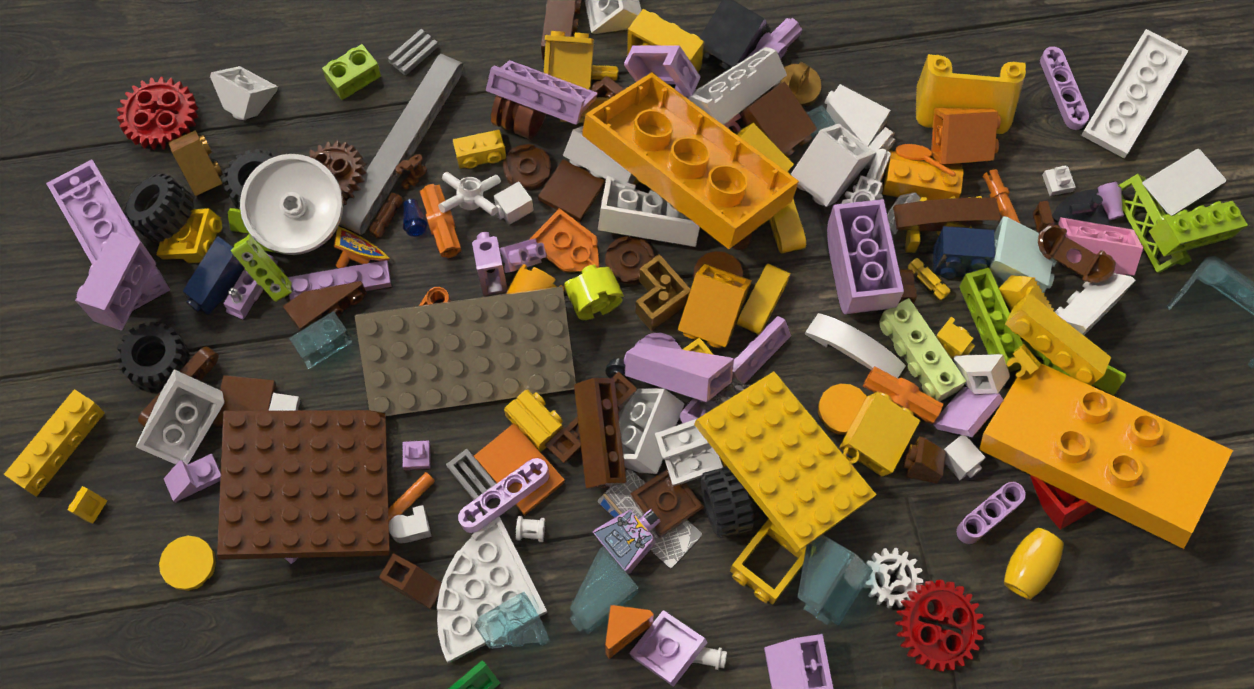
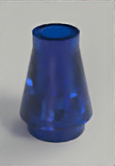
(413, 219)

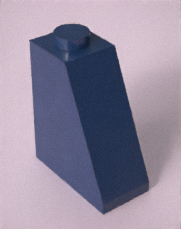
(213, 277)

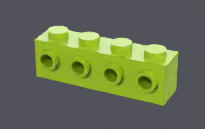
(1197, 227)

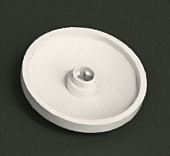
(291, 204)

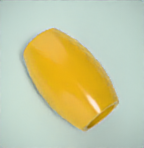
(1033, 563)

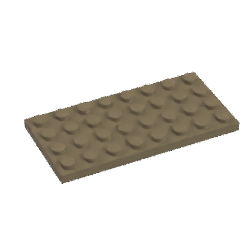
(465, 351)

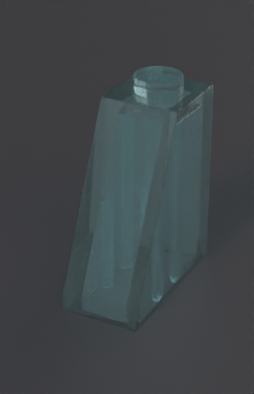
(602, 587)

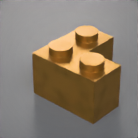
(193, 159)
(665, 293)

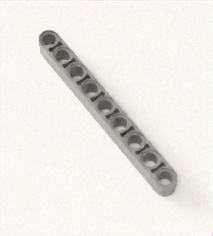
(401, 143)

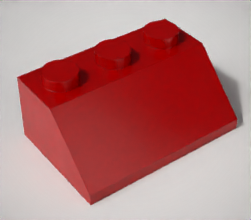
(1060, 505)

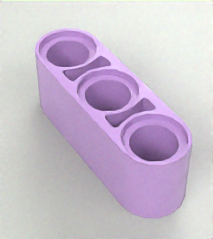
(998, 504)

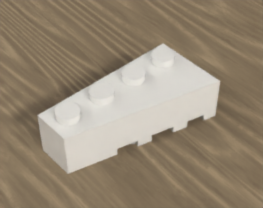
(740, 85)

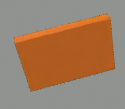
(509, 453)

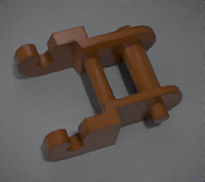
(413, 177)

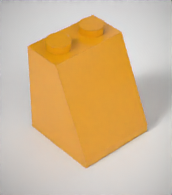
(714, 305)

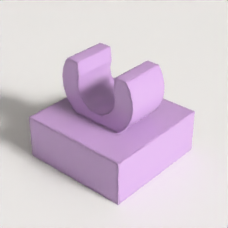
(416, 455)

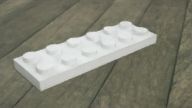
(1134, 93)

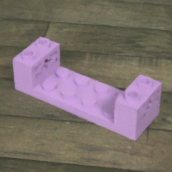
(94, 214)

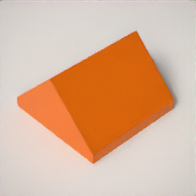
(625, 626)

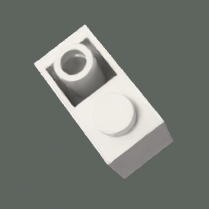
(983, 372)

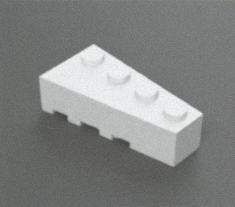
(643, 215)

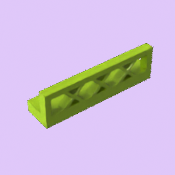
(1154, 212)

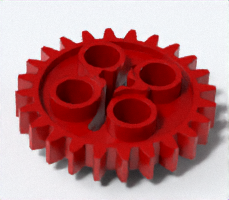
(157, 113)
(934, 649)

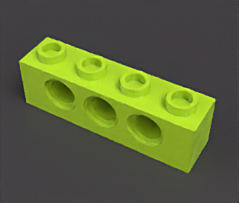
(990, 314)

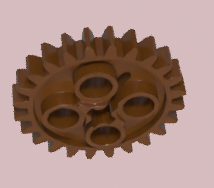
(344, 164)

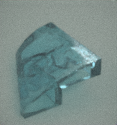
(512, 624)

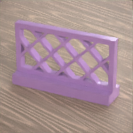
(540, 91)

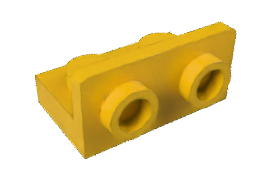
(479, 149)

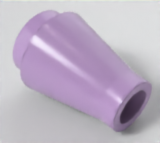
(1111, 200)

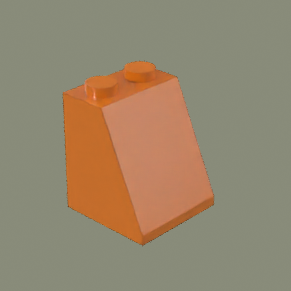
(964, 134)

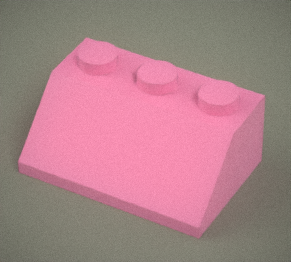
(1115, 241)

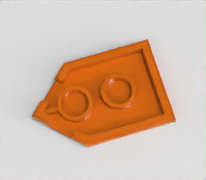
(568, 243)

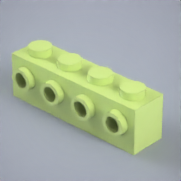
(921, 351)

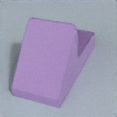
(191, 478)

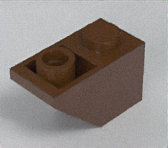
(924, 461)
(410, 581)

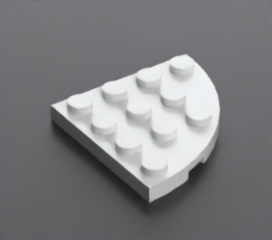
(477, 581)

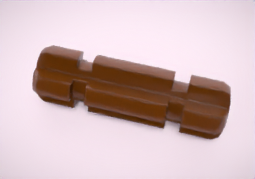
(385, 215)

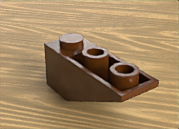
(318, 303)

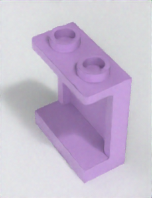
(665, 62)

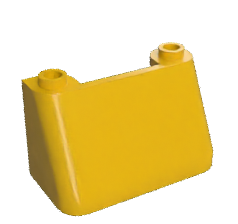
(945, 89)

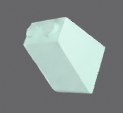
(1019, 255)

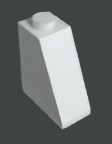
(856, 113)

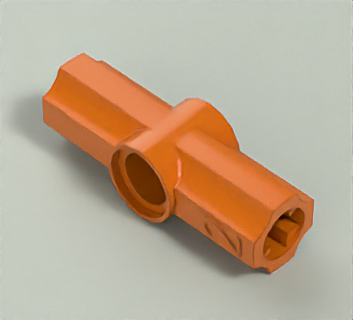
(440, 223)
(904, 394)

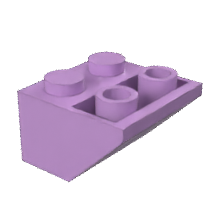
(799, 664)

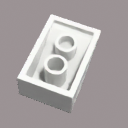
(180, 418)

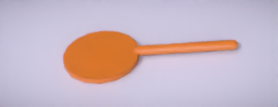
(918, 152)

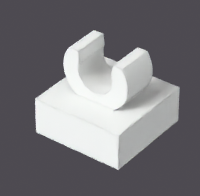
(1058, 181)

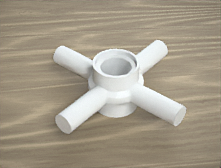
(469, 193)

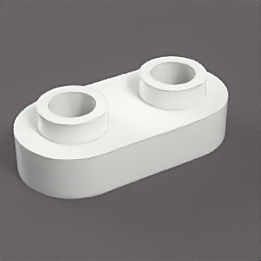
(882, 141)

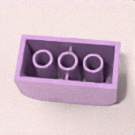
(863, 257)

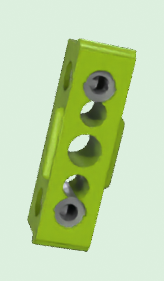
(262, 268)

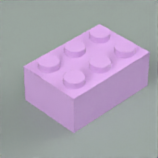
(116, 281)

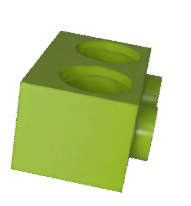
(353, 75)

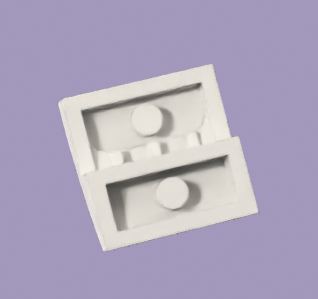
(686, 453)

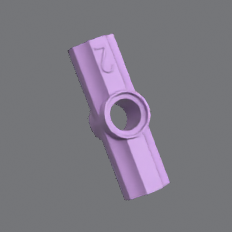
(780, 38)

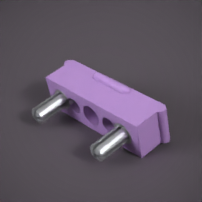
(243, 295)

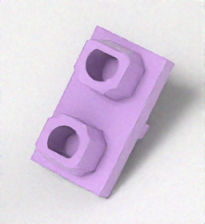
(525, 252)

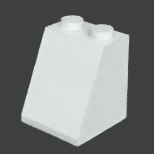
(831, 164)

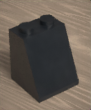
(732, 34)

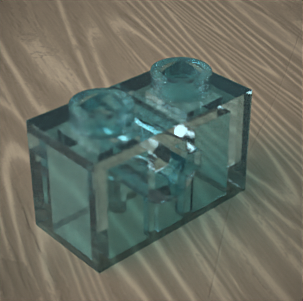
(321, 340)

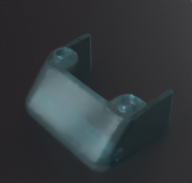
(1225, 279)

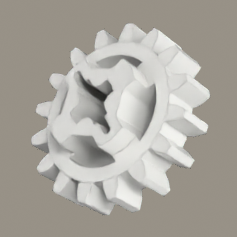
(883, 572)

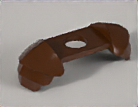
(1092, 266)

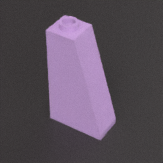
(679, 370)

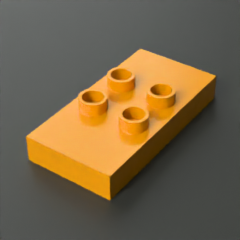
(690, 159)
(1106, 452)

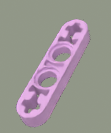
(1067, 87)
(506, 498)

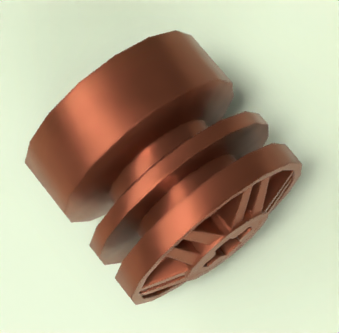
(523, 118)

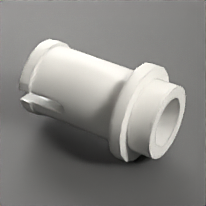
(712, 657)

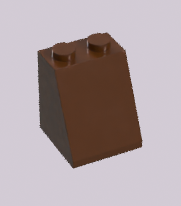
(779, 118)

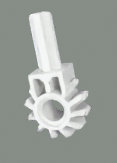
(870, 187)

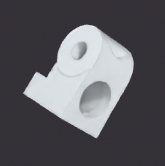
(410, 528)

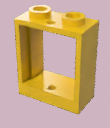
(744, 576)

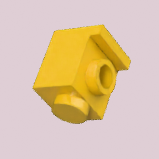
(955, 339)

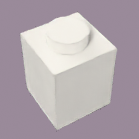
(513, 203)
(963, 458)

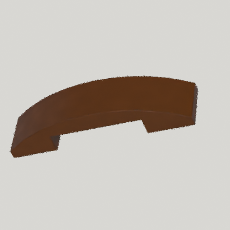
(567, 440)

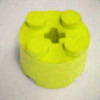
(594, 292)

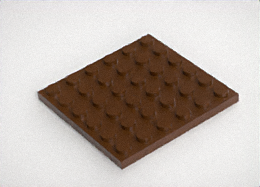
(303, 484)

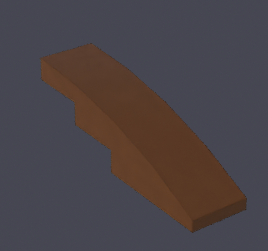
(950, 212)

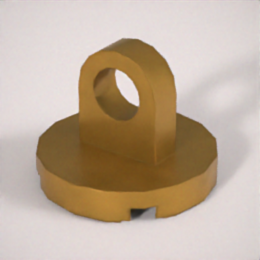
(803, 83)

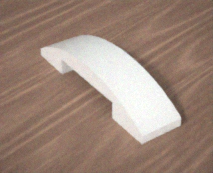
(854, 344)

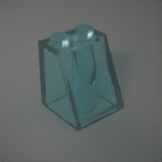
(831, 580)

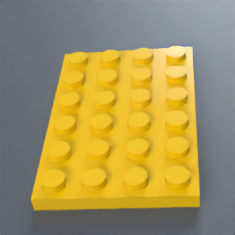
(785, 461)

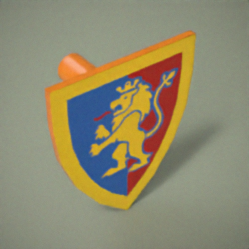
(356, 248)

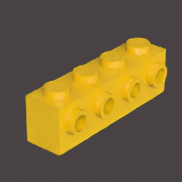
(1057, 340)
(54, 443)

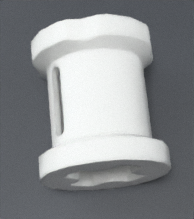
(530, 529)

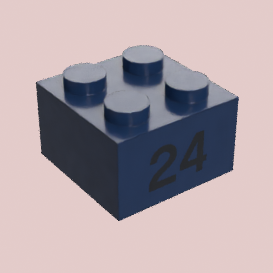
(962, 251)

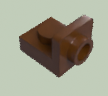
(606, 88)

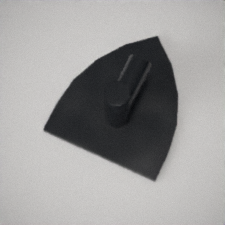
(1083, 207)

